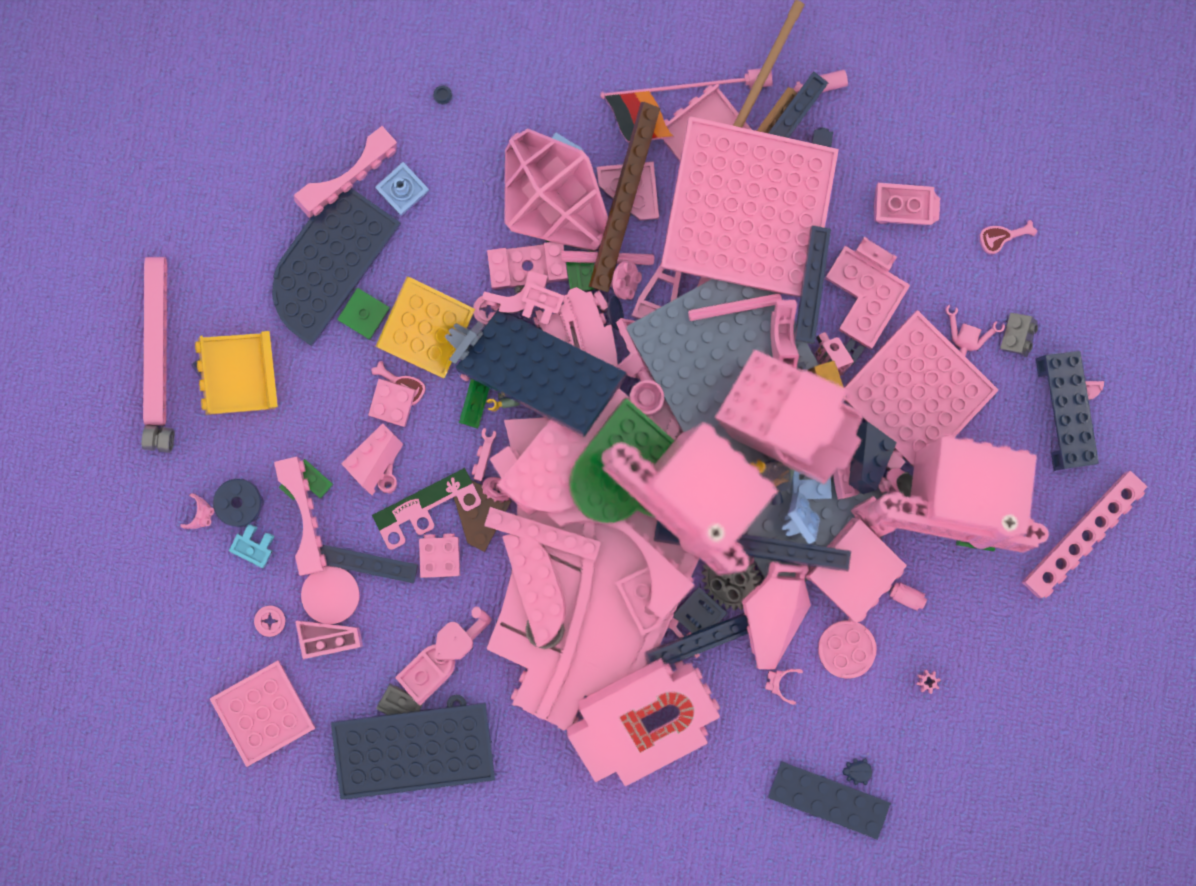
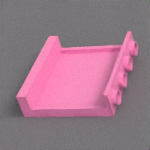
(710, 106)
(869, 575)

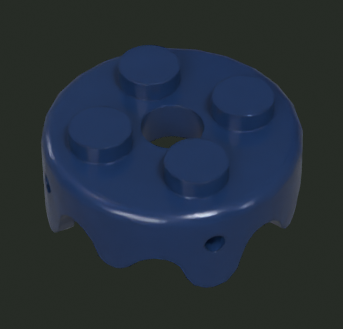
(251, 502)

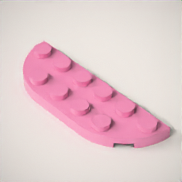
(537, 586)

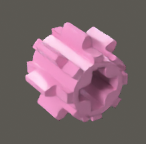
(933, 684)

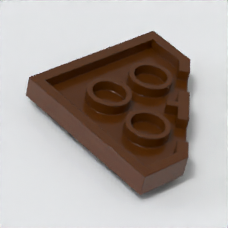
(474, 519)

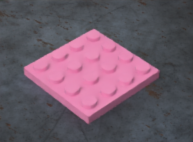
(262, 713)

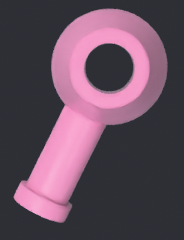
(388, 479)

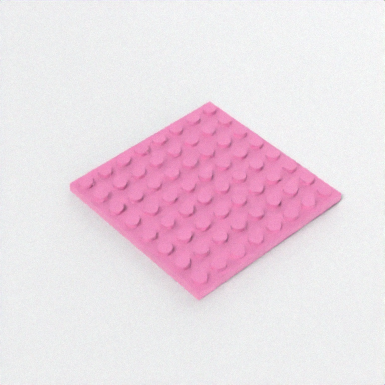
(747, 206)

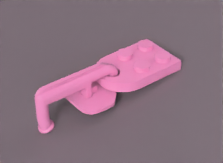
(425, 672)

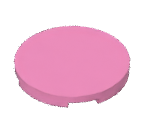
(330, 595)
(847, 649)

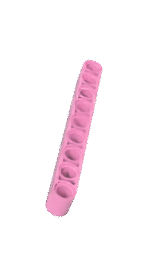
(155, 341)

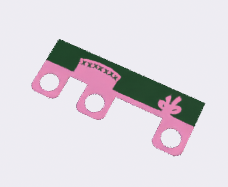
(419, 503)

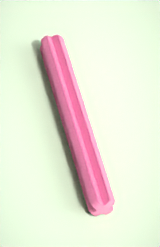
(590, 257)
(733, 307)

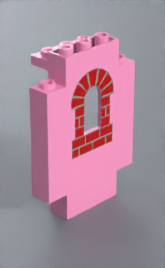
(616, 740)

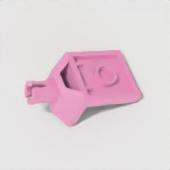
(633, 363)

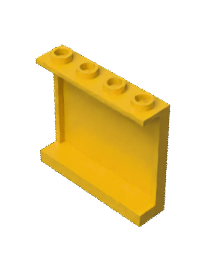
(236, 373)

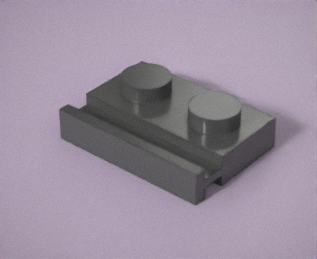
(397, 701)

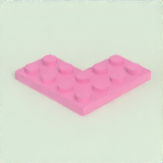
(876, 294)

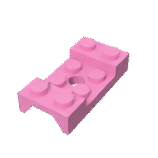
(507, 269)

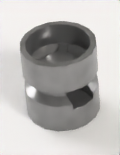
(160, 439)

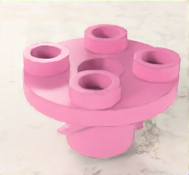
(625, 280)

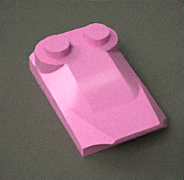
(905, 204)

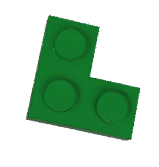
(317, 482)

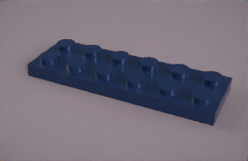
(829, 800)

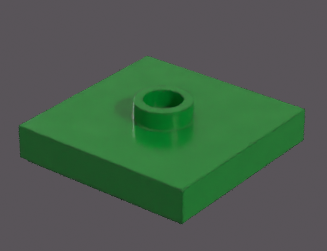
(363, 313)

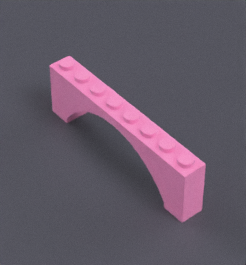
(668, 583)

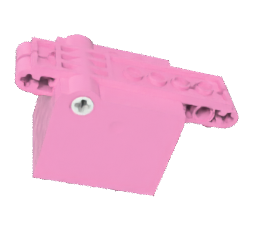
(697, 492)
(967, 496)

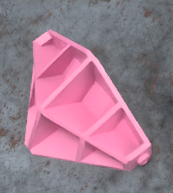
(552, 192)

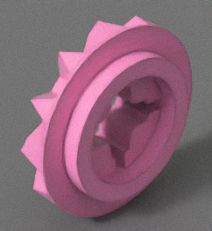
(480, 315)
(490, 484)
(264, 613)

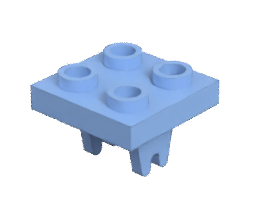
(802, 519)

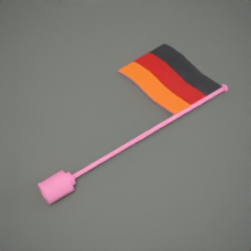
(627, 103)

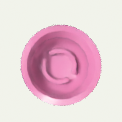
(648, 396)

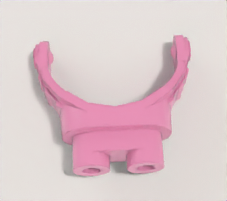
(203, 514)
(775, 678)

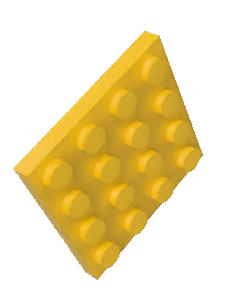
(419, 327)

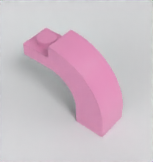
(514, 303)
(783, 332)

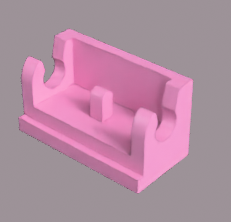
(876, 254)

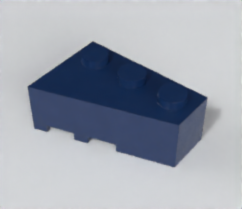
(870, 458)

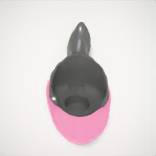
(900, 481)

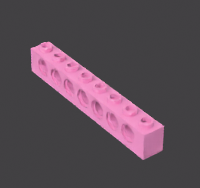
(1135, 490)

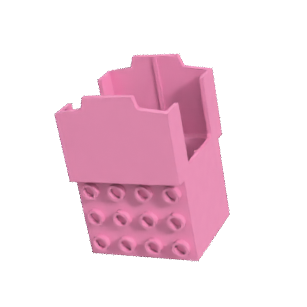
(791, 417)

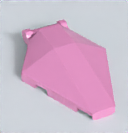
(776, 612)

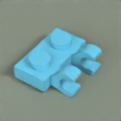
(250, 550)

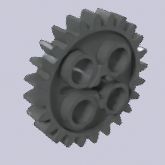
(725, 590)

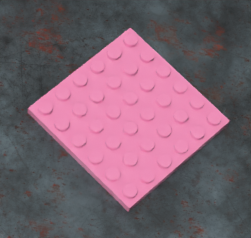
(918, 388)

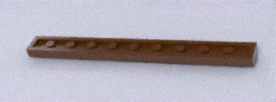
(624, 197)

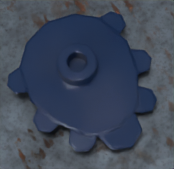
(858, 771)

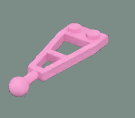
(644, 307)

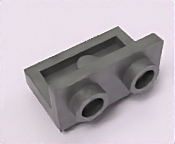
(1019, 334)

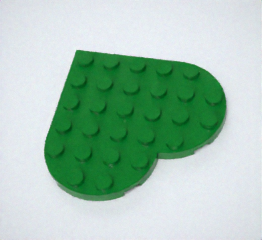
(592, 487)

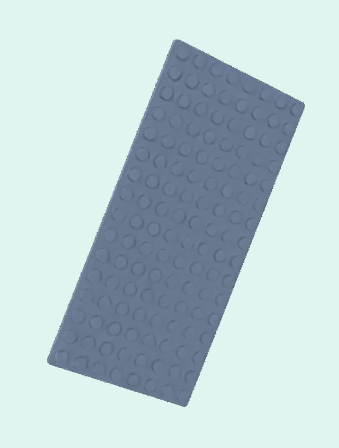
(697, 370)

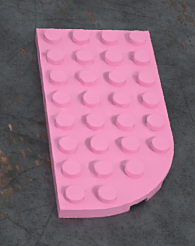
(543, 470)

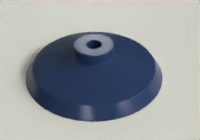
(614, 311)

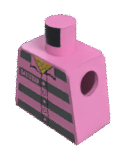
(833, 350)

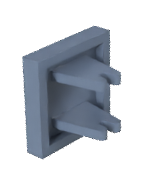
(463, 339)

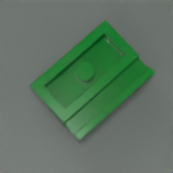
(580, 275)

